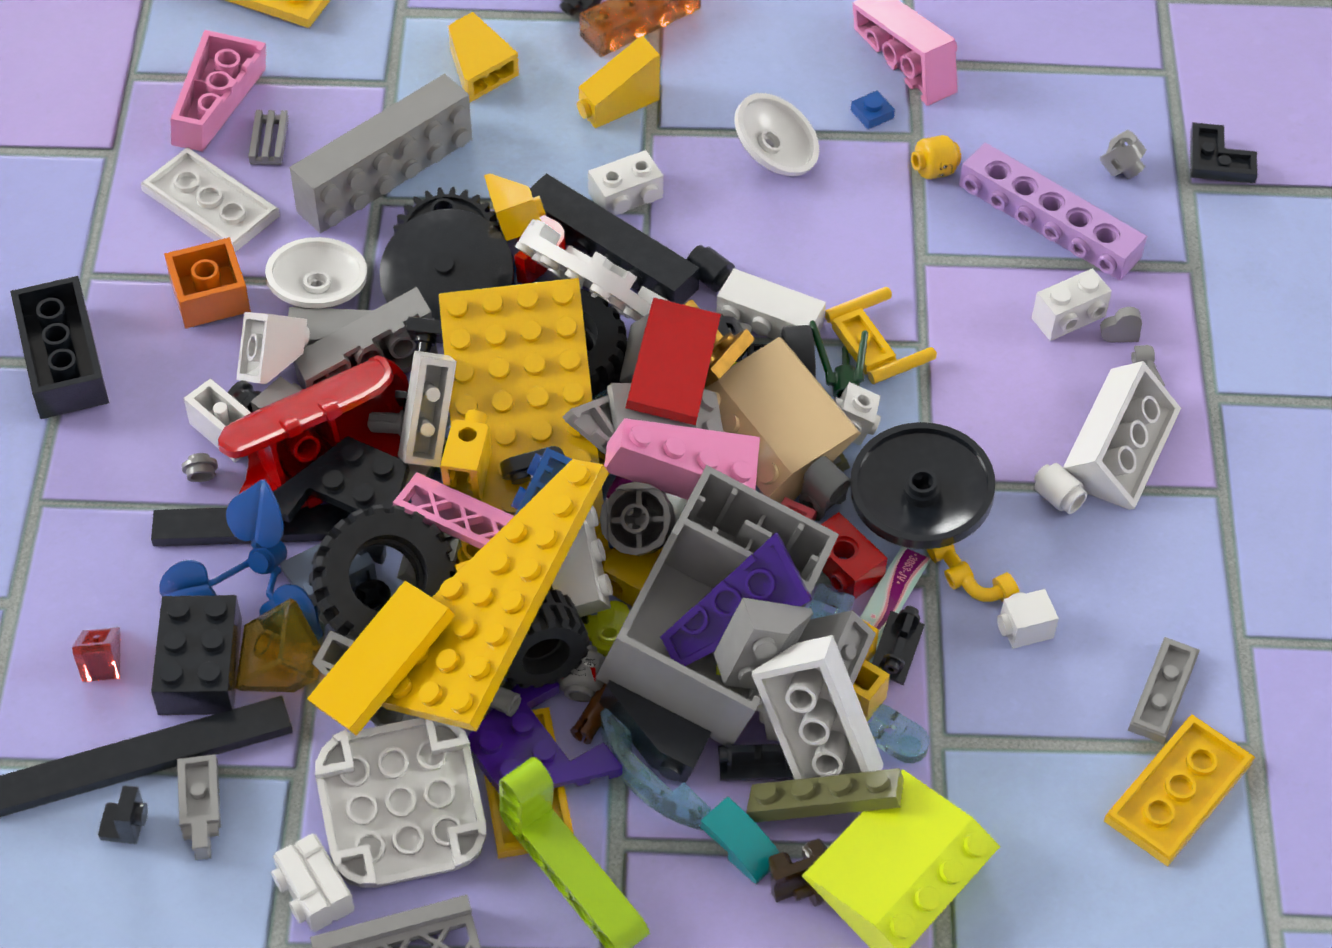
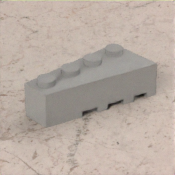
(374, 334)

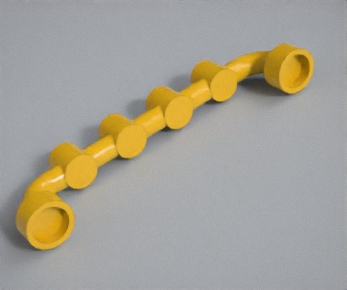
(960, 575)

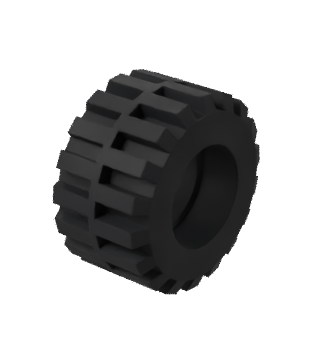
(552, 644)

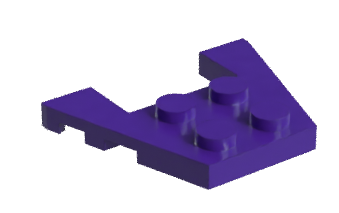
(508, 742)

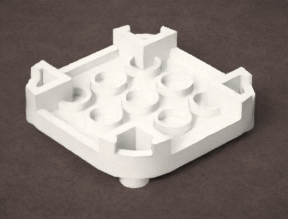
(594, 273)
(400, 802)

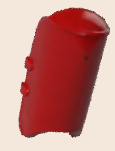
(308, 423)

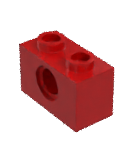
(864, 561)

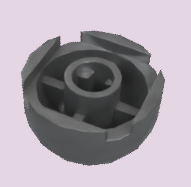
(637, 519)

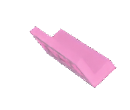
(452, 510)

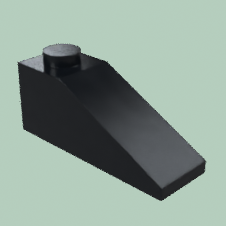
(660, 735)

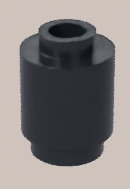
(713, 266)

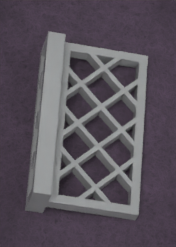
(405, 927)

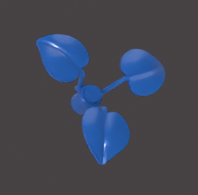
(257, 518)

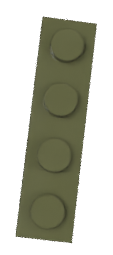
(825, 795)

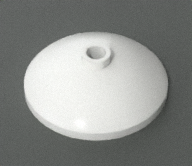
(776, 134)
(316, 272)

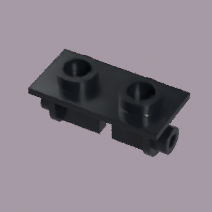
(899, 643)
(753, 762)

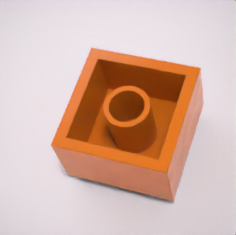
(207, 282)

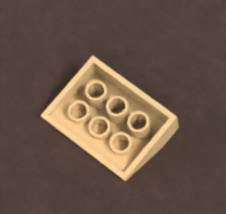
(790, 412)

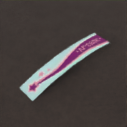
(894, 588)

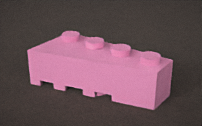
(911, 45)
(214, 87)
(677, 455)

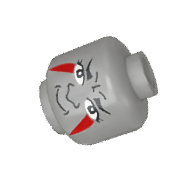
(582, 683)

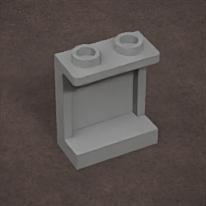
(850, 634)

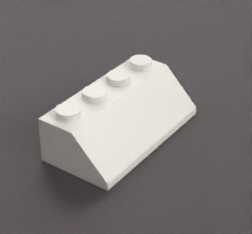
(1123, 435)
(816, 711)

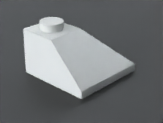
(269, 345)

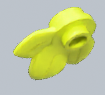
(606, 625)

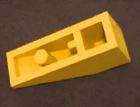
(513, 205)

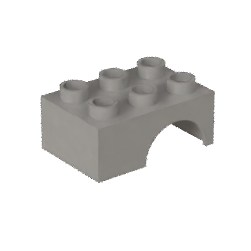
(709, 541)

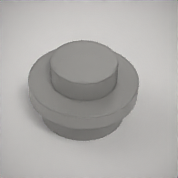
(200, 467)

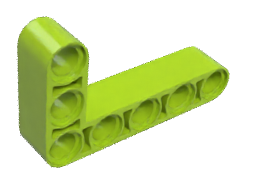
(529, 816)

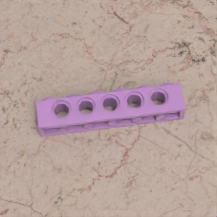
(1052, 211)

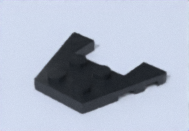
(350, 478)

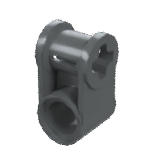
(823, 486)

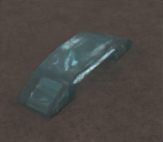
(680, 805)

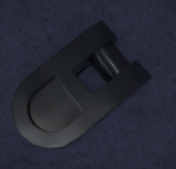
(517, 466)

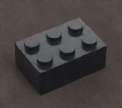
(196, 655)

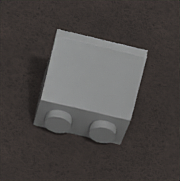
(757, 635)

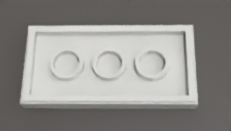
(210, 199)

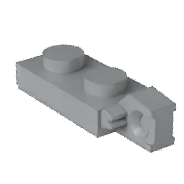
(199, 802)

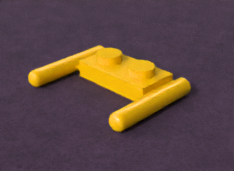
(880, 363)

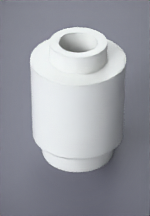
(1060, 488)

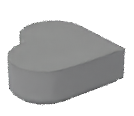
(1123, 326)

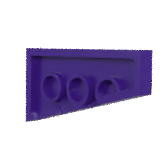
(762, 576)

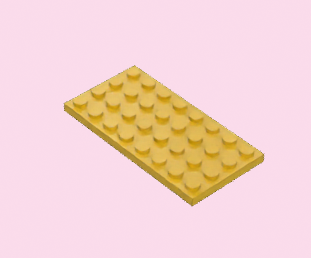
(524, 368)

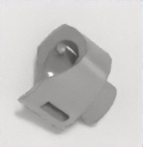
(1124, 158)

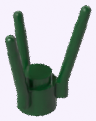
(844, 373)

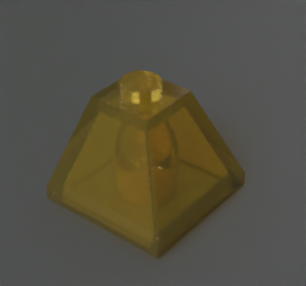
(277, 651)

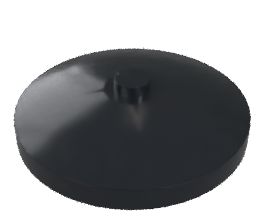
(443, 255)
(922, 485)

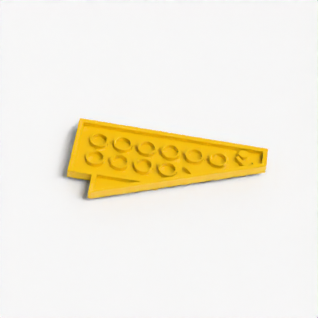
(497, 602)

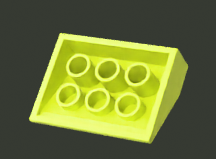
(901, 866)

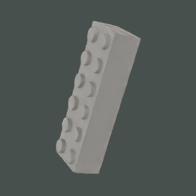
(381, 153)

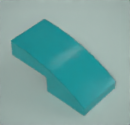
(741, 837)

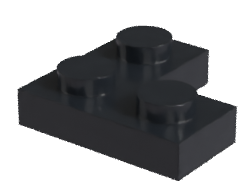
(1213, 161)

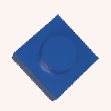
(872, 109)

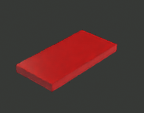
(673, 361)

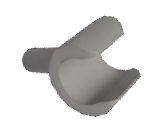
(1146, 354)

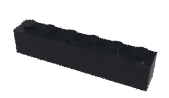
(597, 230)

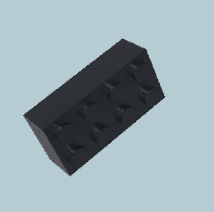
(59, 347)

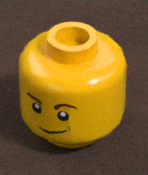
(936, 157)

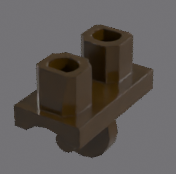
(787, 876)

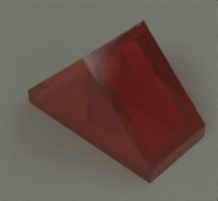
(98, 654)

